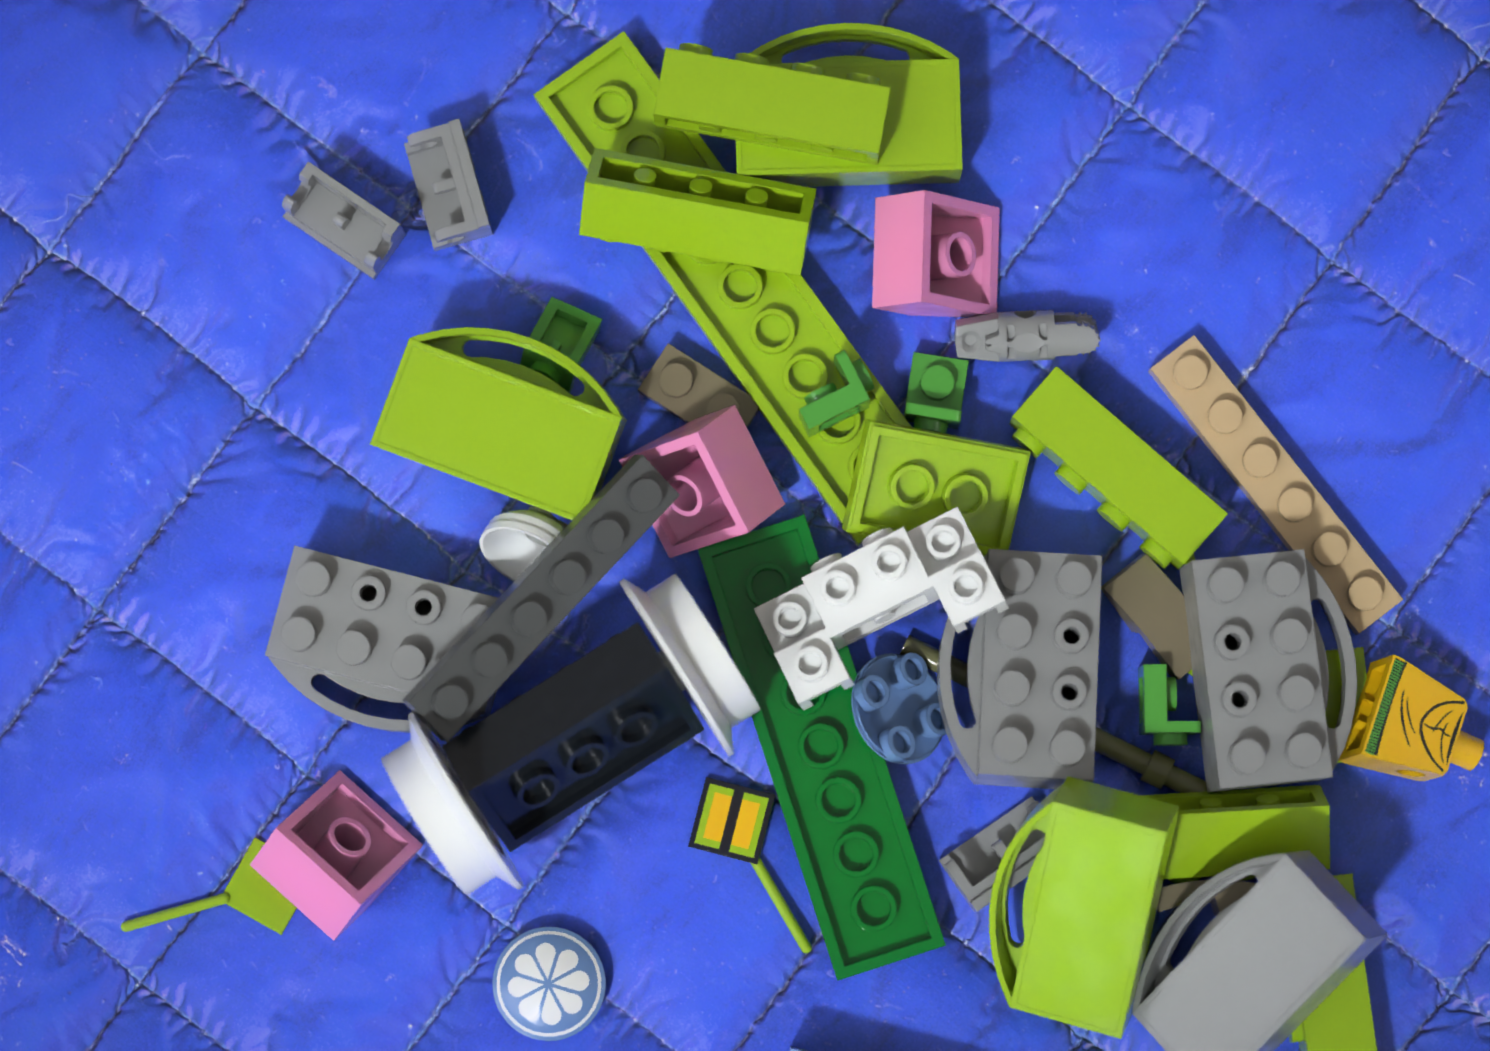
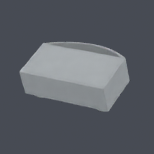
(366, 631)
(1265, 669)
(1030, 673)
(1257, 961)

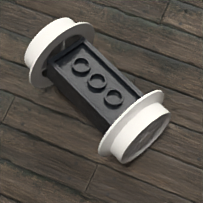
(570, 737)

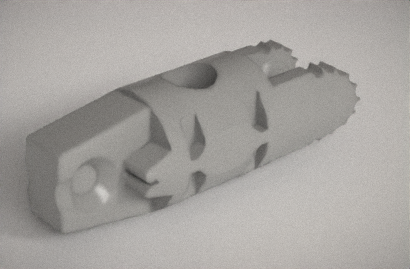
(1025, 335)

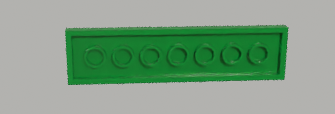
(823, 771)

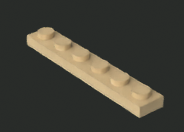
(1273, 482)

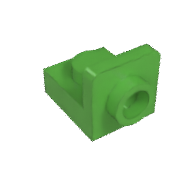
(567, 331)
(935, 392)
(831, 406)
(1156, 697)

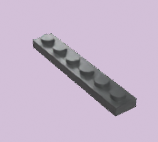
(540, 598)

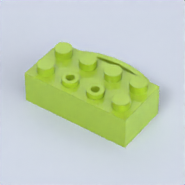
(921, 121)
(501, 420)
(1083, 905)

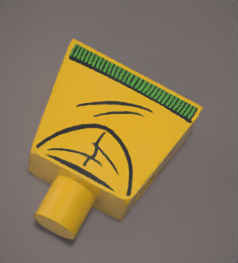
(1409, 724)

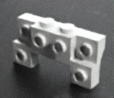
(870, 590)

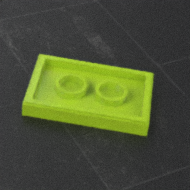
(919, 474)

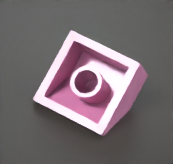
(935, 255)
(718, 479)
(335, 854)

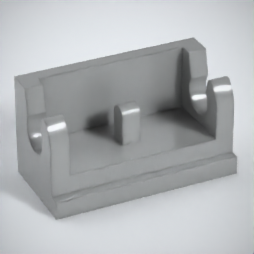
(447, 185)
(342, 221)
(977, 860)

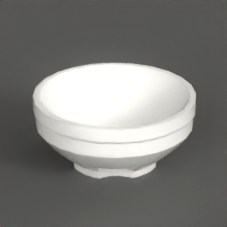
(518, 538)

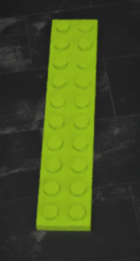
(757, 320)

